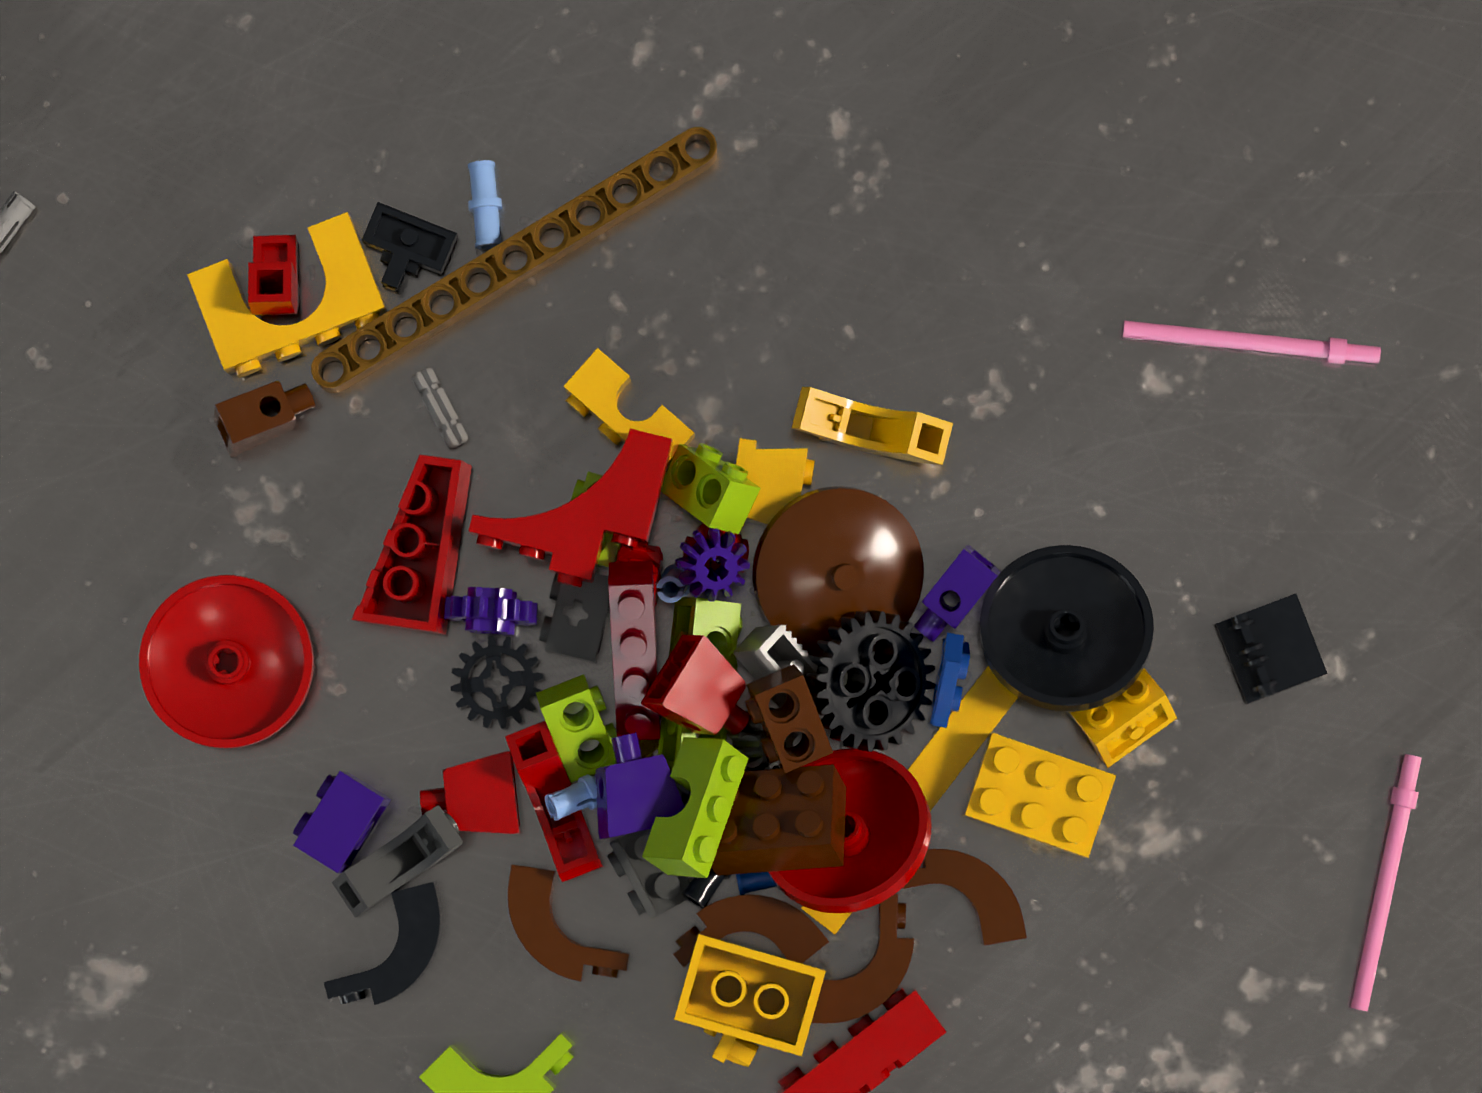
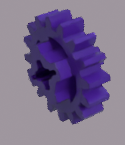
(490, 610)

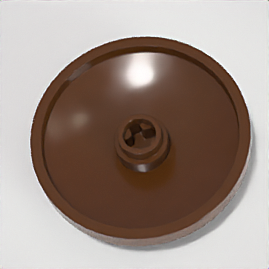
(835, 557)

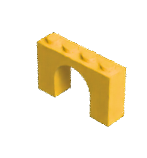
(348, 301)

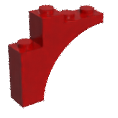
(574, 533)

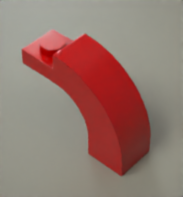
(542, 774)

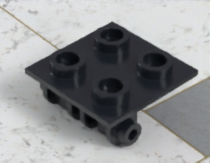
(1271, 648)

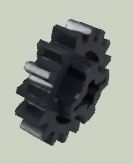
(478, 685)

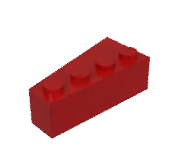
(420, 550)
(871, 1050)

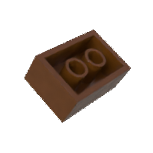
(784, 822)

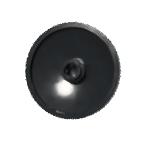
(1066, 628)

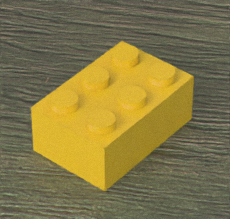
(1039, 795)
(750, 994)

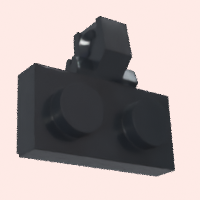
(407, 244)

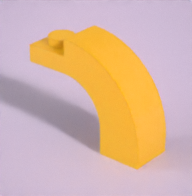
(872, 428)

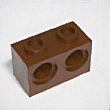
(795, 715)

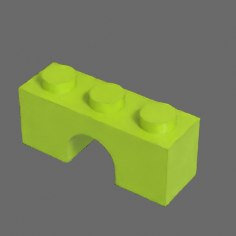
(691, 838)

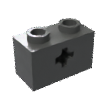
(585, 639)

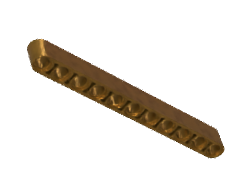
(527, 241)

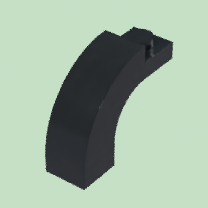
(419, 937)

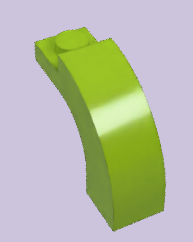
(456, 1074)

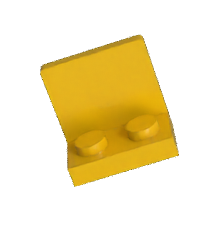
(1126, 720)

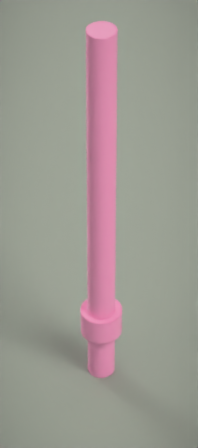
(1334, 350)
(1404, 799)

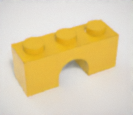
(597, 389)

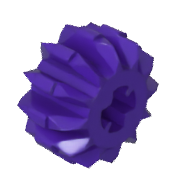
(712, 580)

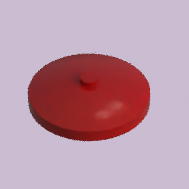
(226, 661)
(882, 842)

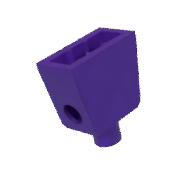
(969, 578)
(634, 790)

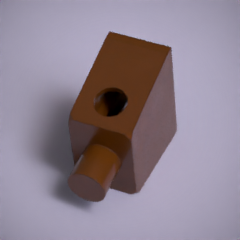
(244, 424)

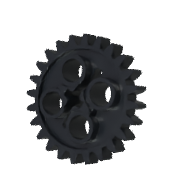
(871, 680)

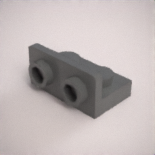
(653, 889)

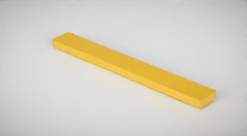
(949, 752)

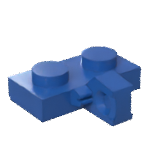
(952, 666)

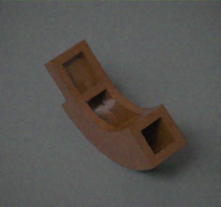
(990, 895)
(773, 918)
(534, 923)
(869, 988)

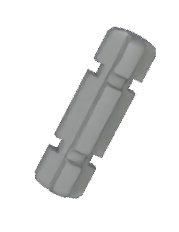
(440, 407)

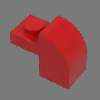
(274, 275)

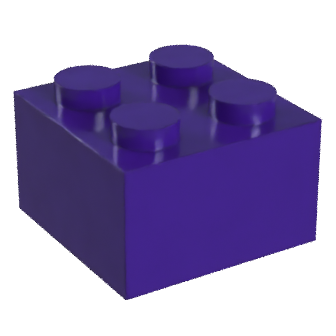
(341, 821)

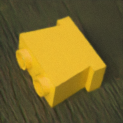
(777, 473)

